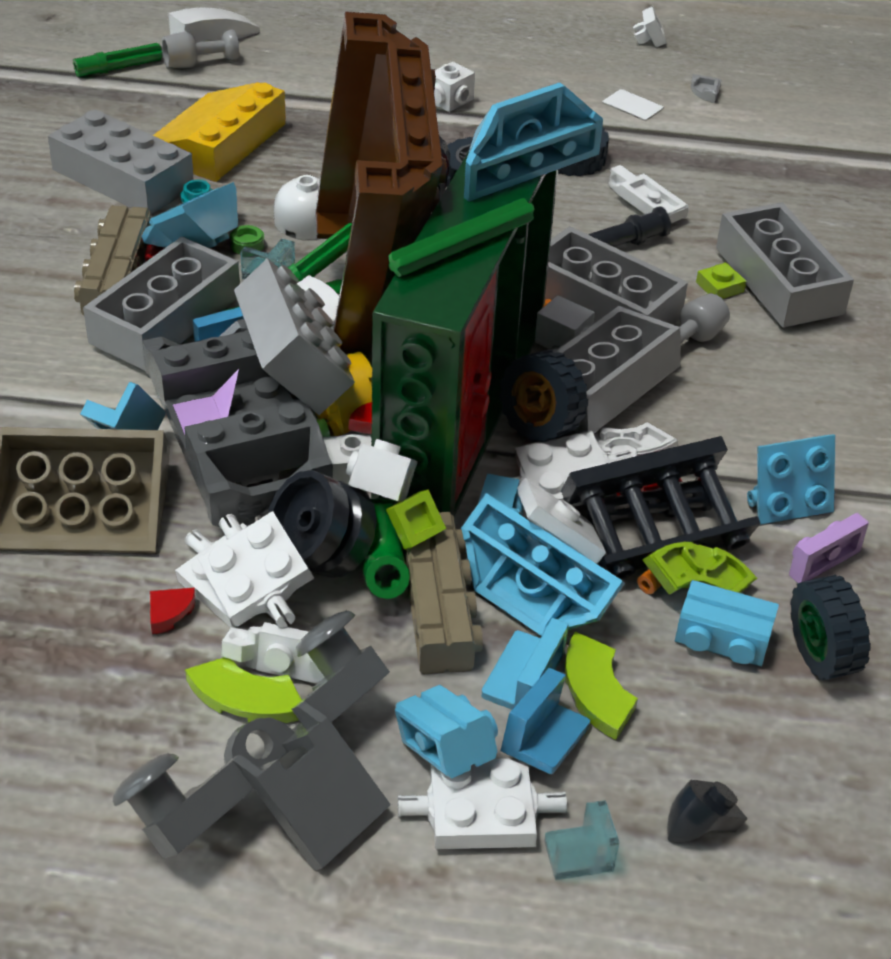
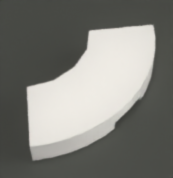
(638, 440)

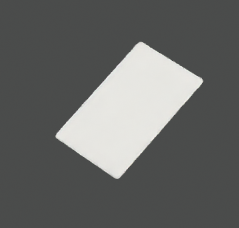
(633, 104)

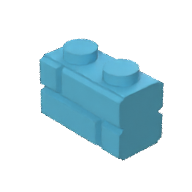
(726, 623)
(447, 730)

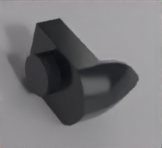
(703, 808)

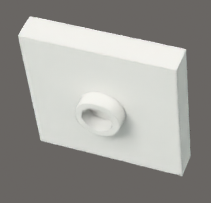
(560, 520)

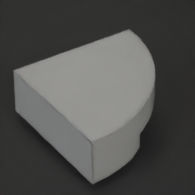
(705, 87)

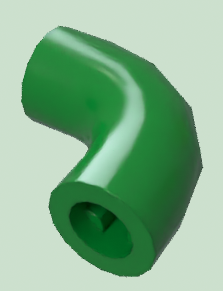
(385, 562)

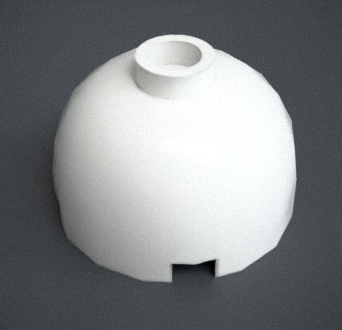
(296, 207)

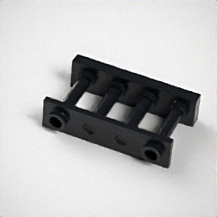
(665, 469)

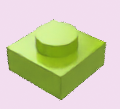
(721, 280)
(416, 519)

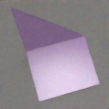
(207, 408)

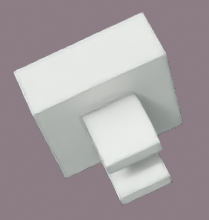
(650, 29)

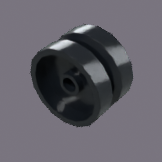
(326, 521)

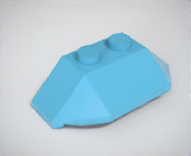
(530, 139)
(199, 220)
(533, 571)

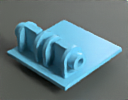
(794, 479)

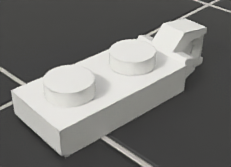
(646, 193)
(271, 651)

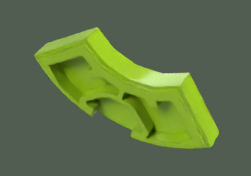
(685, 561)
(595, 686)
(240, 693)

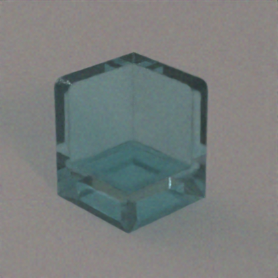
(280, 255)
(585, 848)

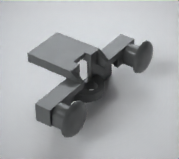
(317, 800)

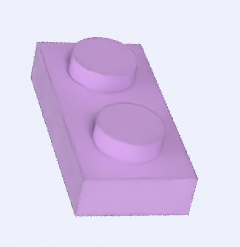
(828, 548)

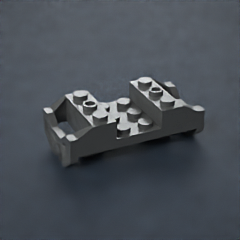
(258, 437)

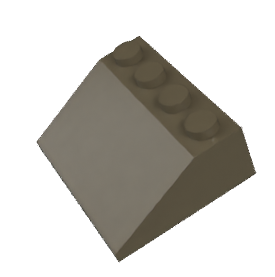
(82, 489)

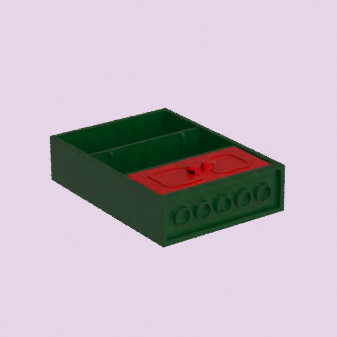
(453, 333)

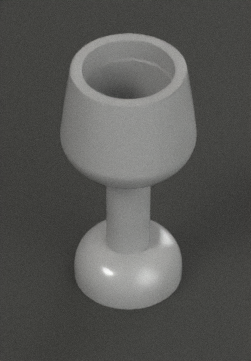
(181, 49)
(703, 318)

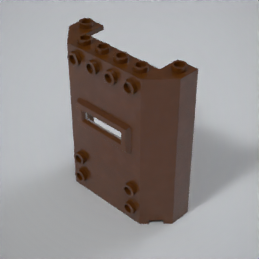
(377, 162)

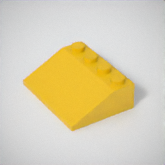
(226, 127)

